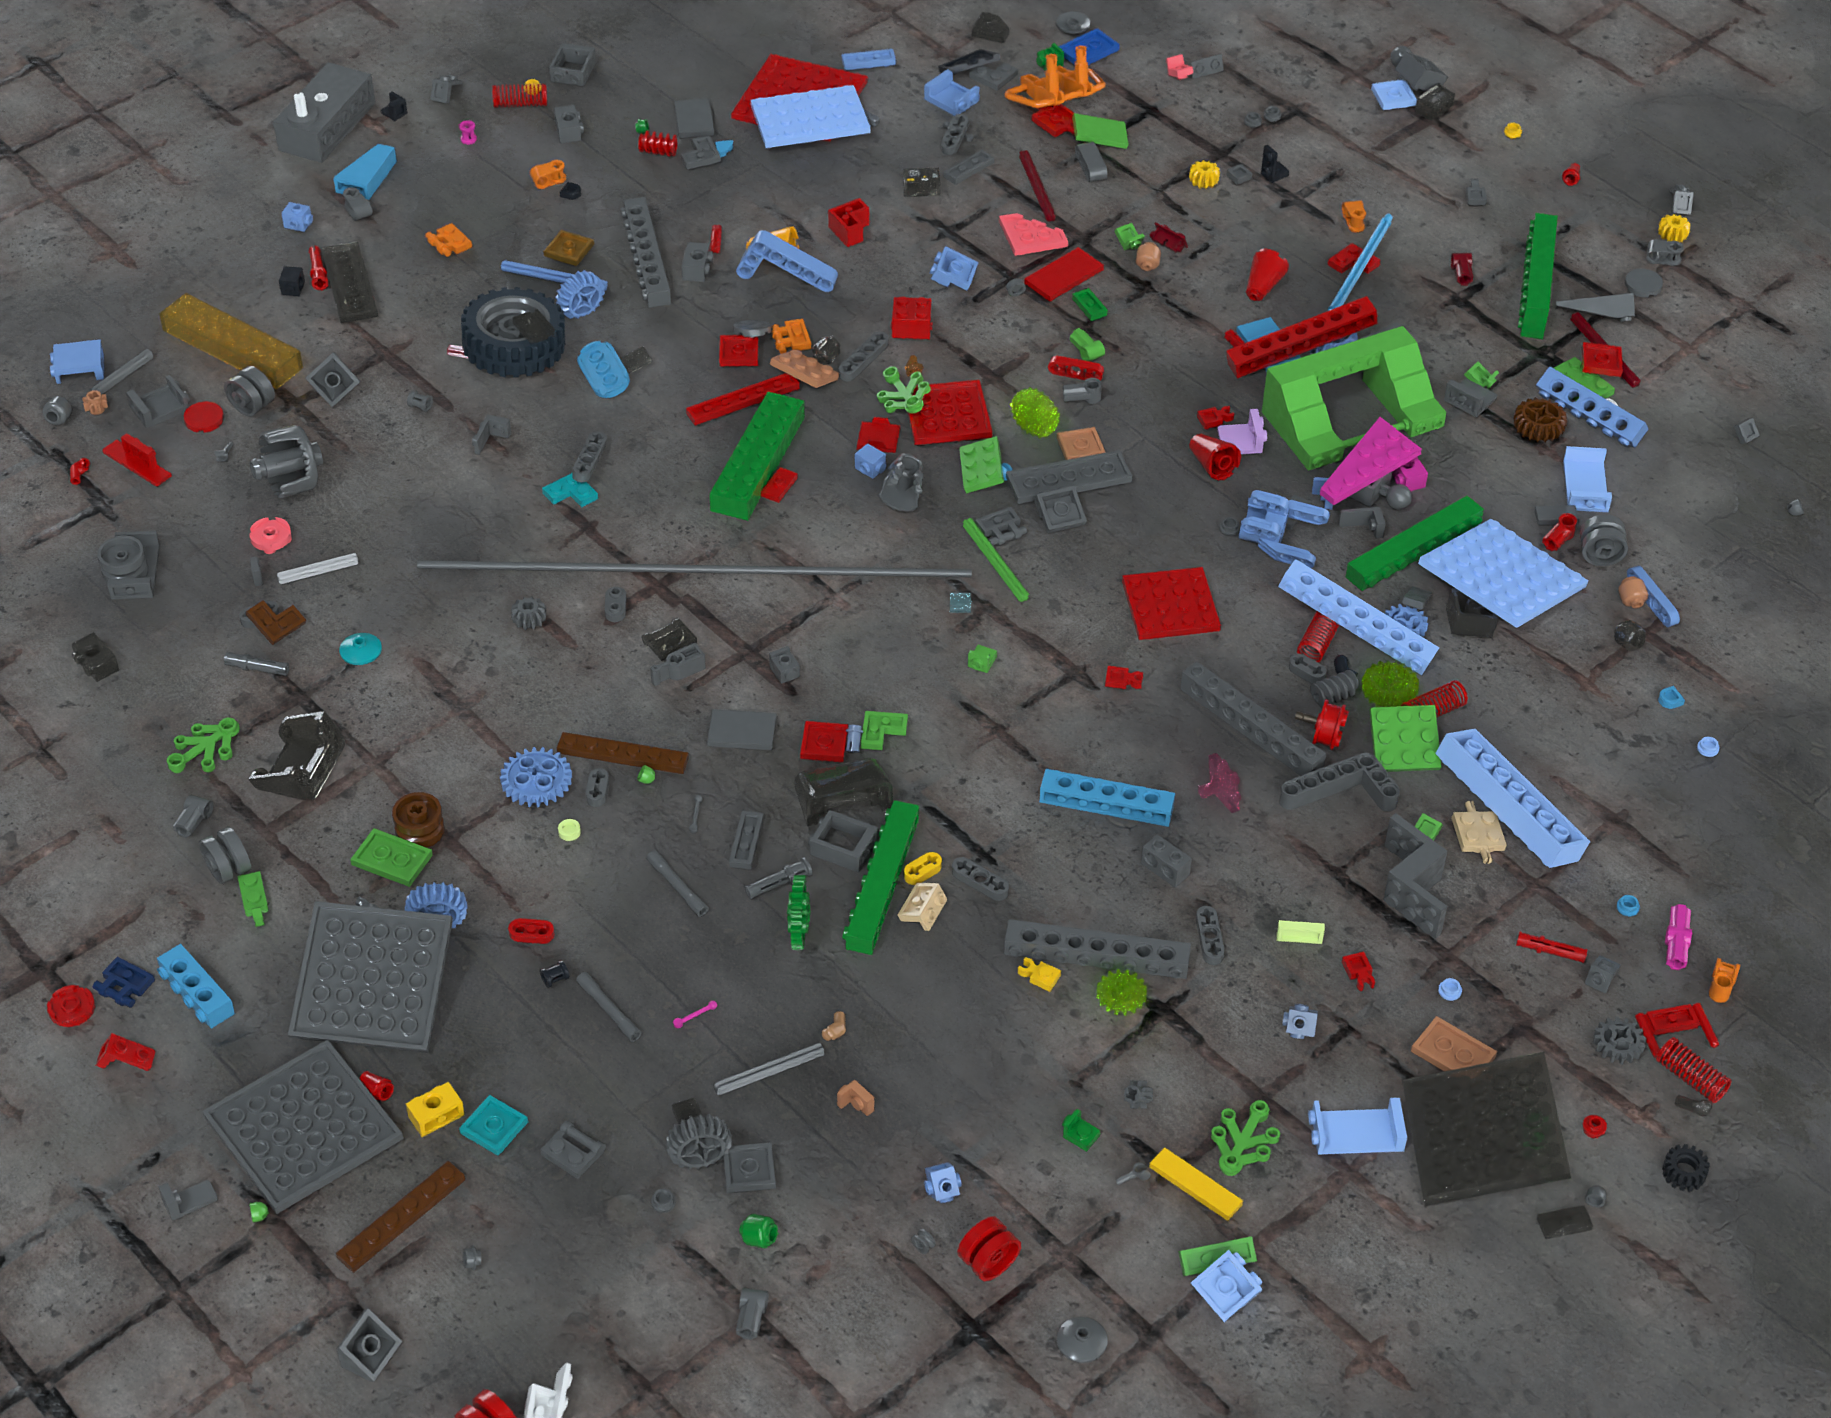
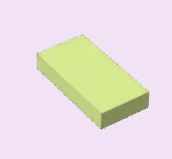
(1300, 932)

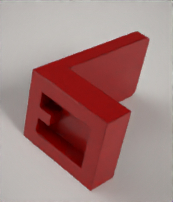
(126, 1051)

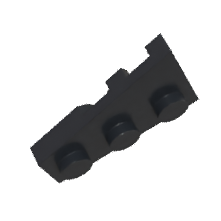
(968, 61)

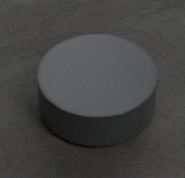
(1016, 287)

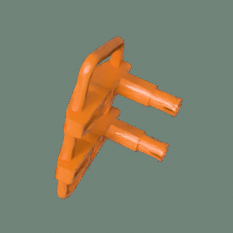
(1046, 90)

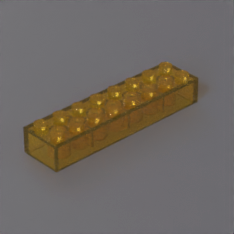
(230, 339)

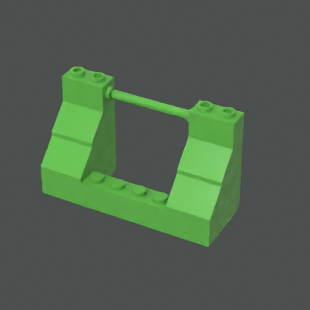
(1391, 372)

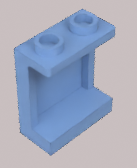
(950, 95)
(77, 358)

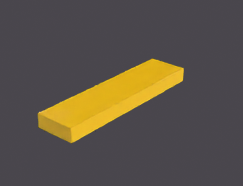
(1196, 1184)

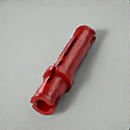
(1552, 947)

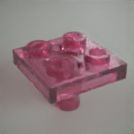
(1222, 783)

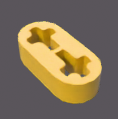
(922, 867)

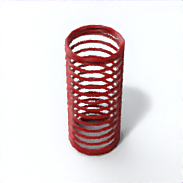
(496, 96)
(1304, 641)
(1450, 690)
(1714, 1088)

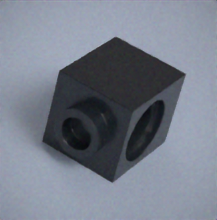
(291, 281)

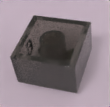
(1469, 616)

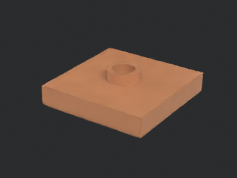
(1080, 443)

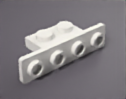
(546, 1402)

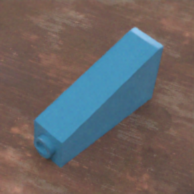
(367, 171)

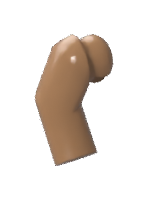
(836, 1029)

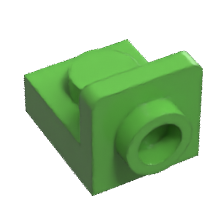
(981, 658)

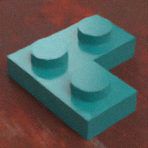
(567, 487)

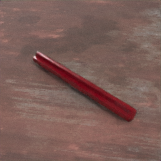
(1037, 186)
(1592, 335)

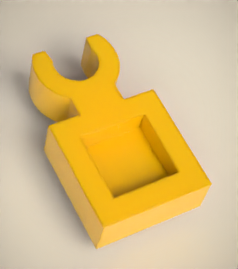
(1043, 975)

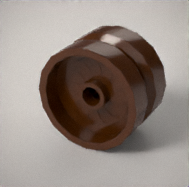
(418, 819)

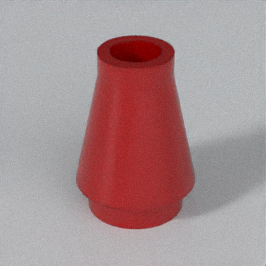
(1572, 174)
(378, 1086)

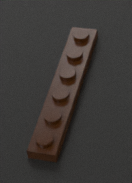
(622, 752)
(400, 1216)

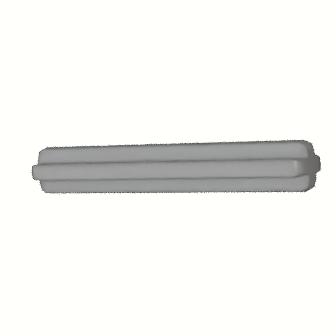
(317, 568)

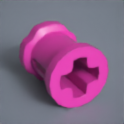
(467, 132)

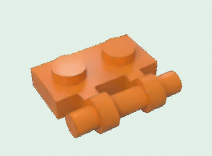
(449, 239)
(797, 336)

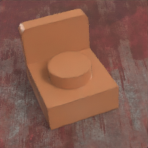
(858, 1096)

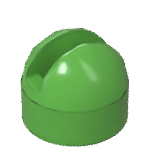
(646, 775)
(259, 1211)

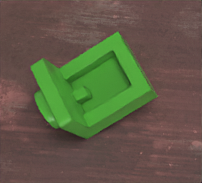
(1129, 237)
(1481, 376)
(1428, 826)

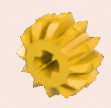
(1204, 174)
(1674, 228)

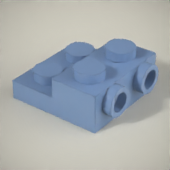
(953, 268)

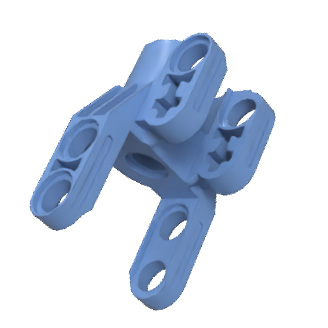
(1268, 520)

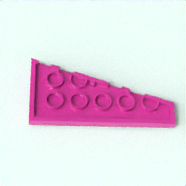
(1373, 457)

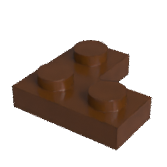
(275, 626)

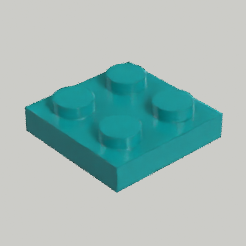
(493, 1125)

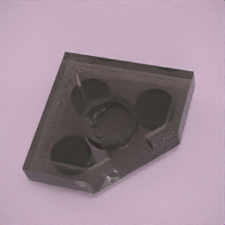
(990, 28)

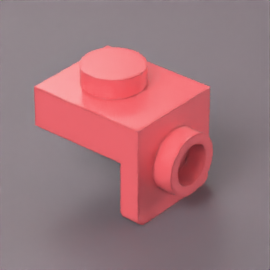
(1177, 68)

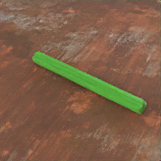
(995, 559)

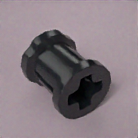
(554, 973)

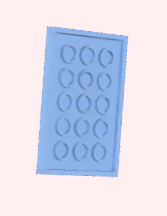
(810, 116)

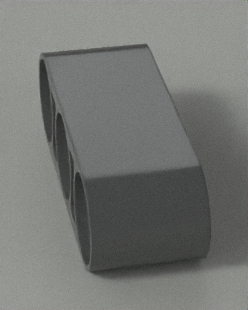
(1091, 161)

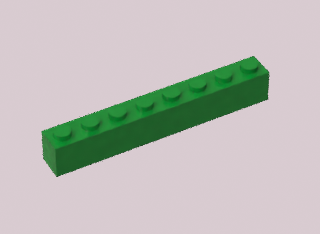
(1414, 543)
(882, 877)

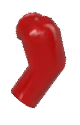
(78, 469)

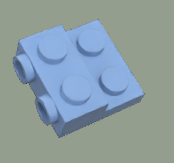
(1227, 1285)

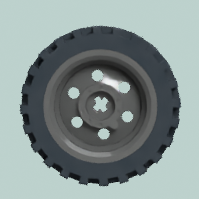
(496, 343)

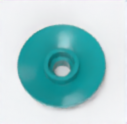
(360, 648)

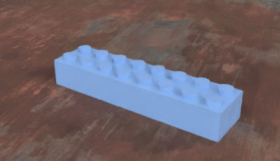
(1512, 798)

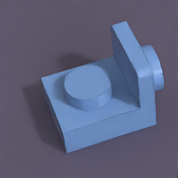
(1318, 482)

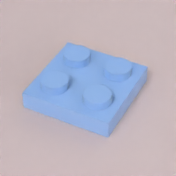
(1393, 94)

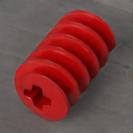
(658, 144)

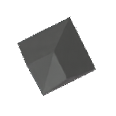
(333, 379)

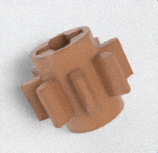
(95, 402)

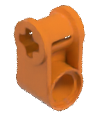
(547, 175)
(1354, 215)
(1723, 980)

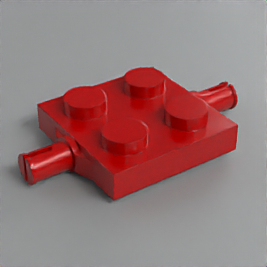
(1054, 119)

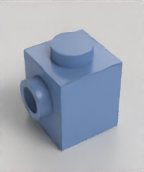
(870, 461)

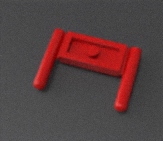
(1674, 1020)

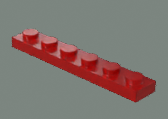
(741, 398)

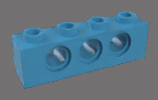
(195, 986)

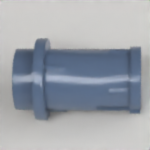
(853, 738)

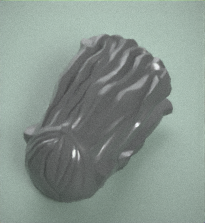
(903, 483)

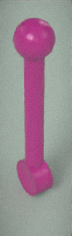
(678, 1023)

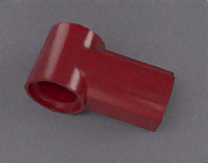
(1463, 267)

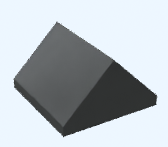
(367, 1346)

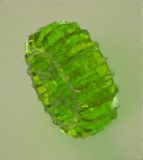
(1035, 412)
(1377, 684)

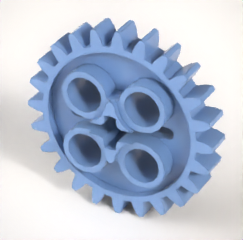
(536, 777)

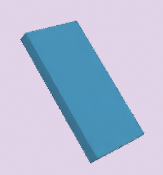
(1258, 329)

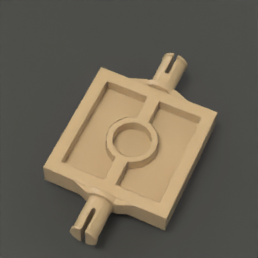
(1478, 832)

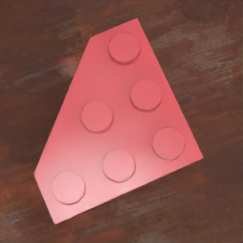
(1030, 236)

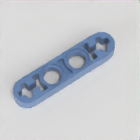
(1656, 600)

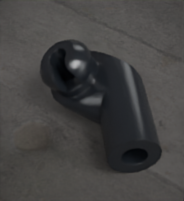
(1341, 664)

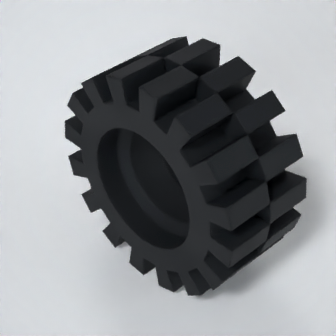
(1690, 1157)

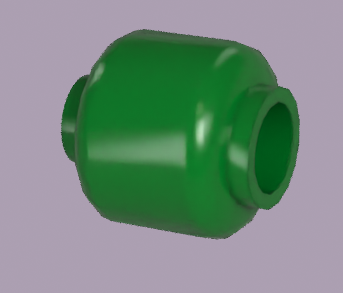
(758, 1231)

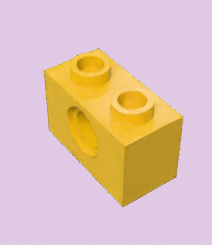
(426, 1117)

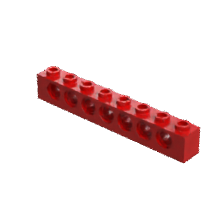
(1302, 337)

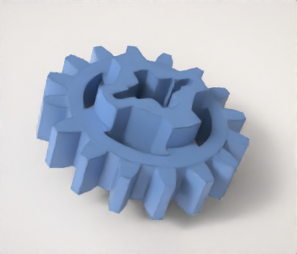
(1409, 618)

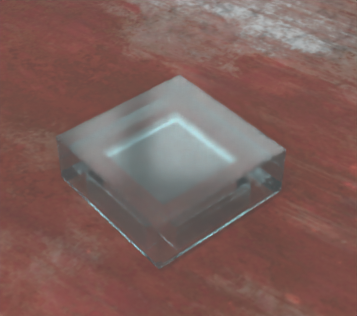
(960, 602)

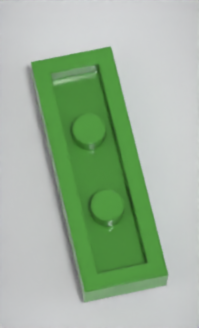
(1200, 1258)

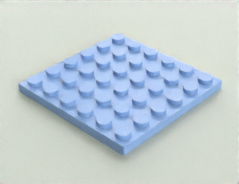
(1503, 572)

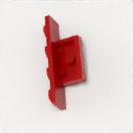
(137, 458)

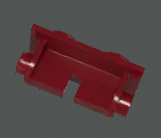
(1175, 240)

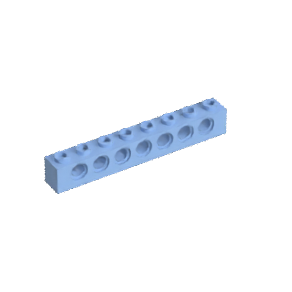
(1358, 617)

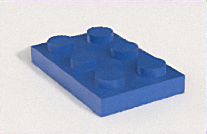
(1097, 44)

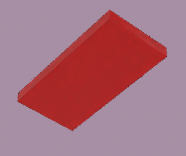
(1064, 274)

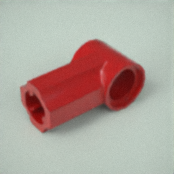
(1561, 532)

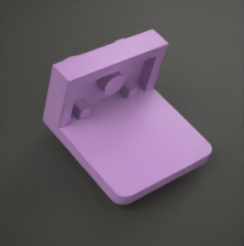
(1246, 437)

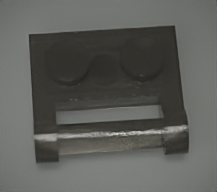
(669, 639)

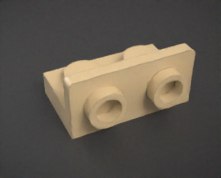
(923, 904)

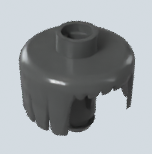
(289, 458)

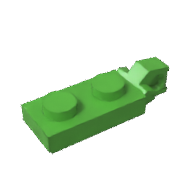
(253, 896)

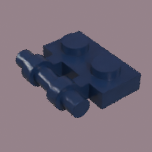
(127, 976)

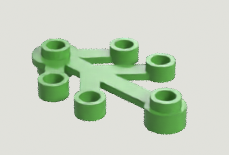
(913, 403)
(226, 729)
(1244, 1140)

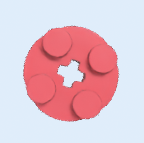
(270, 543)

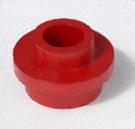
(1591, 1130)

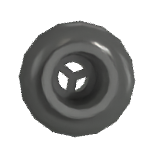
(57, 410)

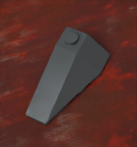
(1611, 306)

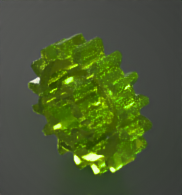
(1111, 993)

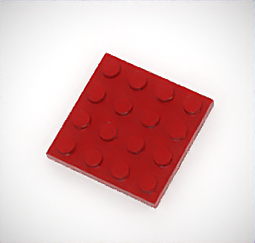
(951, 414)
(1171, 603)

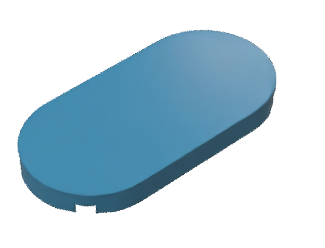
(603, 369)

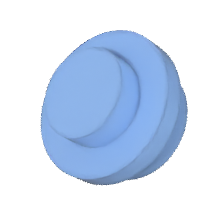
(1708, 746)
(1450, 989)

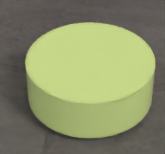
(569, 829)

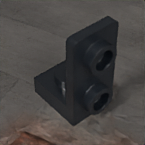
(1271, 169)

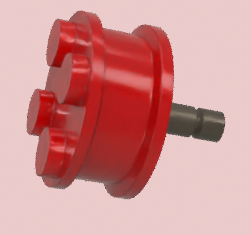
(1326, 724)

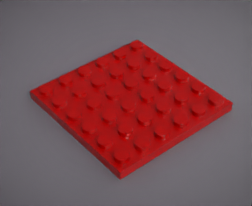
(789, 76)

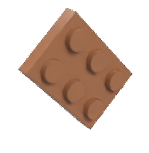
(804, 368)
(1450, 1047)

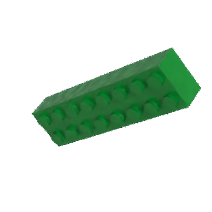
(1537, 276)
(757, 456)

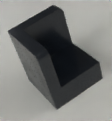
(396, 108)

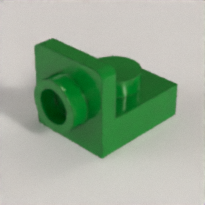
(1079, 1131)

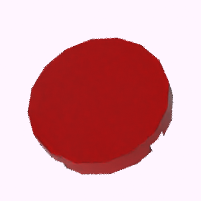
(203, 416)
(71, 1006)

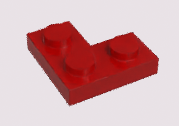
(1347, 258)

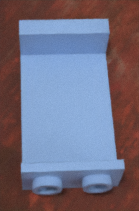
(1586, 479)
(1358, 1129)

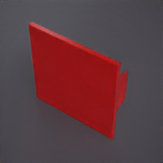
(879, 435)

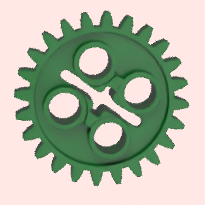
(798, 912)

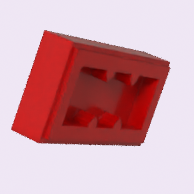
(779, 484)

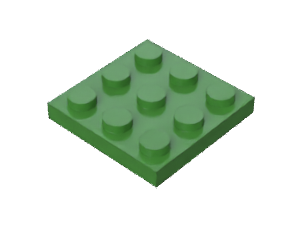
(1405, 737)

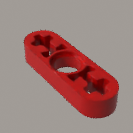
(1061, 369)

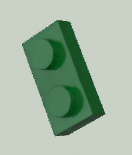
(1089, 304)

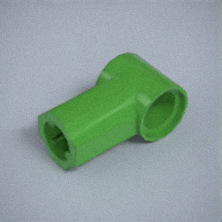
(1087, 346)

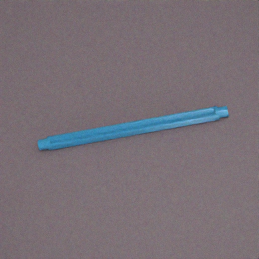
(1361, 262)

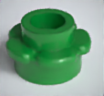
(642, 126)

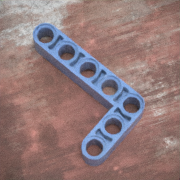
(788, 258)

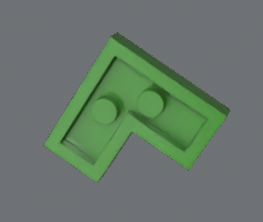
(881, 723)

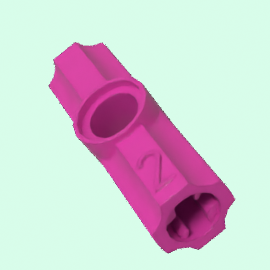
(1678, 937)

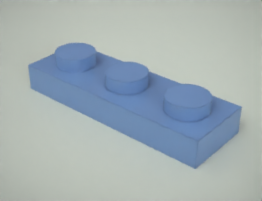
(868, 59)

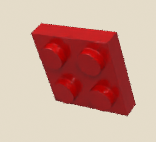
(738, 351)
(1602, 359)
(824, 741)

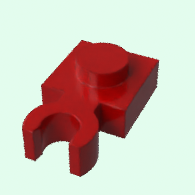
(1212, 417)
(1120, 677)
(1359, 967)

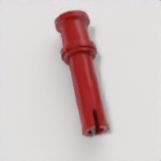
(317, 272)

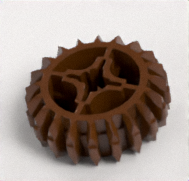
(1540, 419)

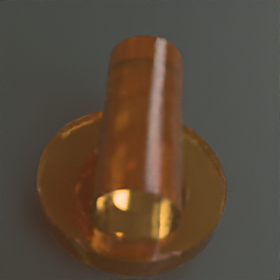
(913, 366)

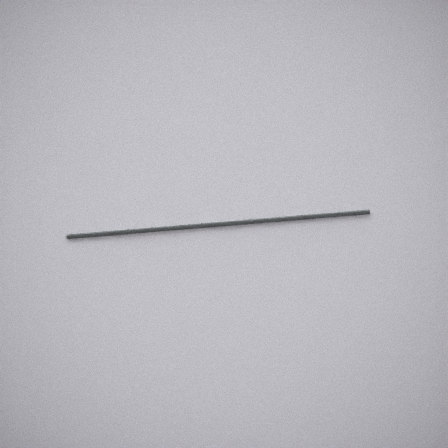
(675, 568)

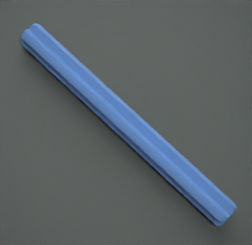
(538, 272)

